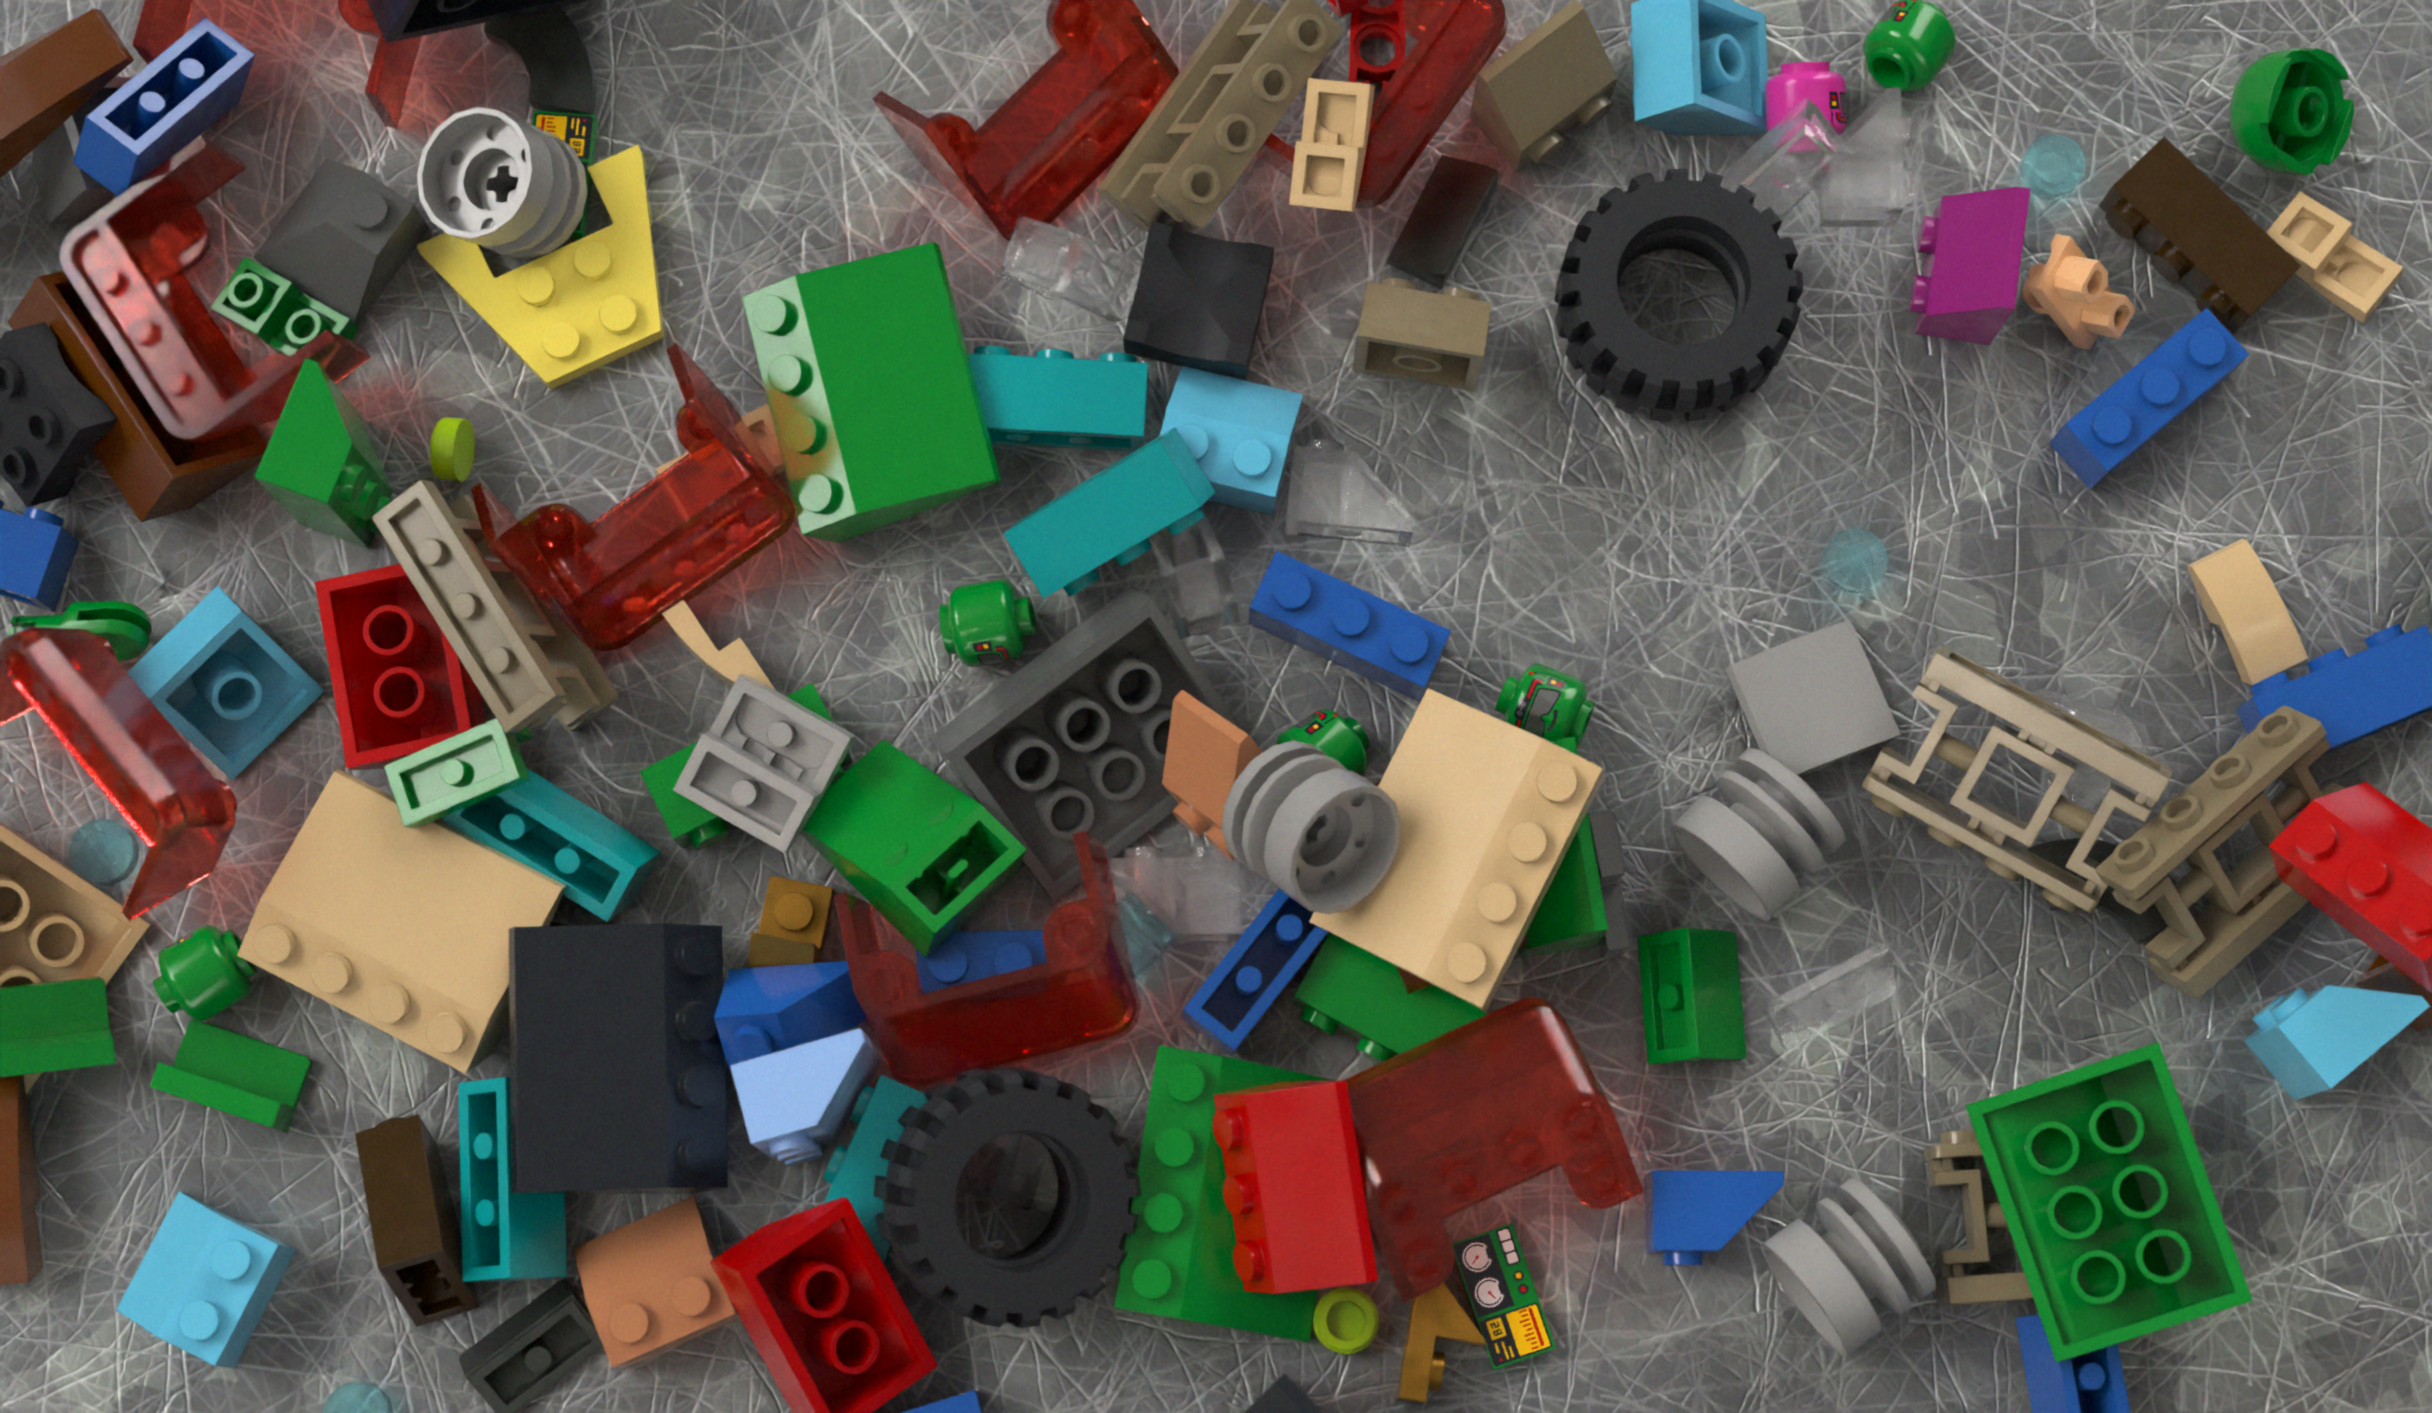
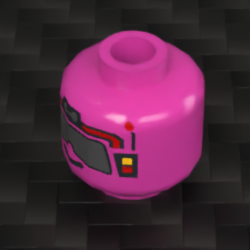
(1807, 80)

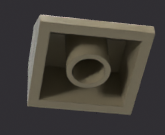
(1544, 88)
(1422, 334)

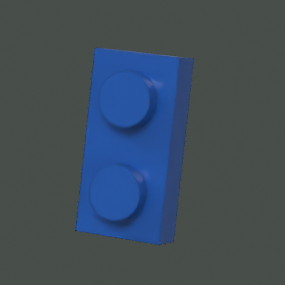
(979, 956)

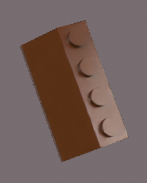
(146, 462)

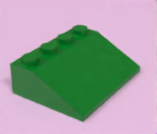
(870, 391)
(2108, 1202)
(1184, 1234)

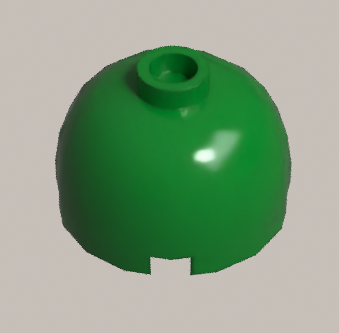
(2291, 110)

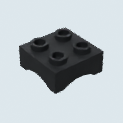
(1198, 301)
(44, 416)

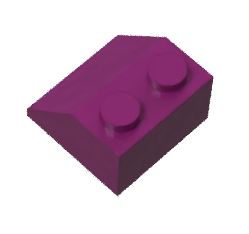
(1970, 264)

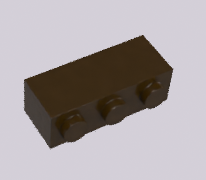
(2197, 235)

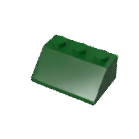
(324, 461)
(1573, 906)

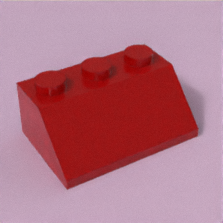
(391, 669)
(2367, 871)
(1294, 1186)
(824, 1312)

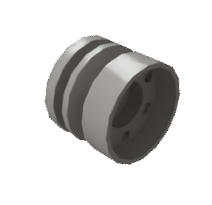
(501, 183)
(1768, 822)
(1311, 827)
(1859, 1258)

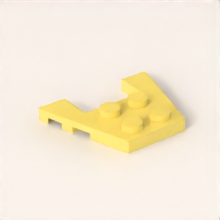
(578, 301)

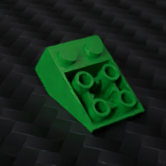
(913, 845)

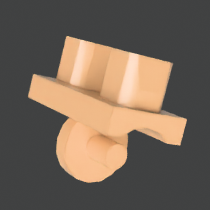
(2076, 295)

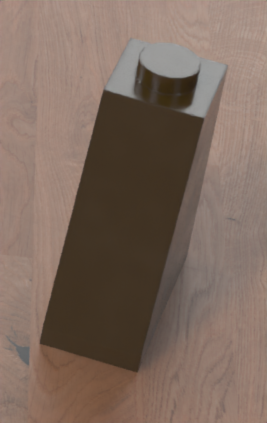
(414, 1220)

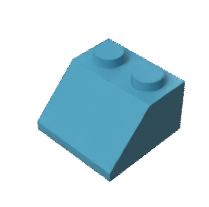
(1699, 67)
(1236, 434)
(224, 683)
(2326, 1034)
(205, 1281)

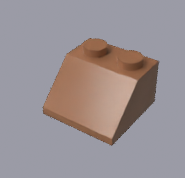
(1201, 766)
(653, 1284)

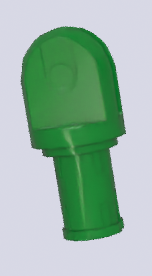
(119, 622)

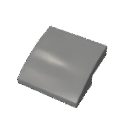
(1813, 699)
(764, 763)

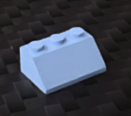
(804, 1094)

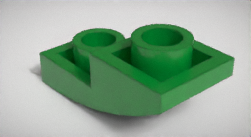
(276, 310)

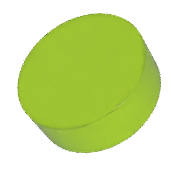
(452, 449)
(1345, 1321)

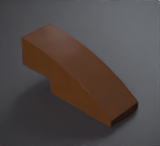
(18, 1187)

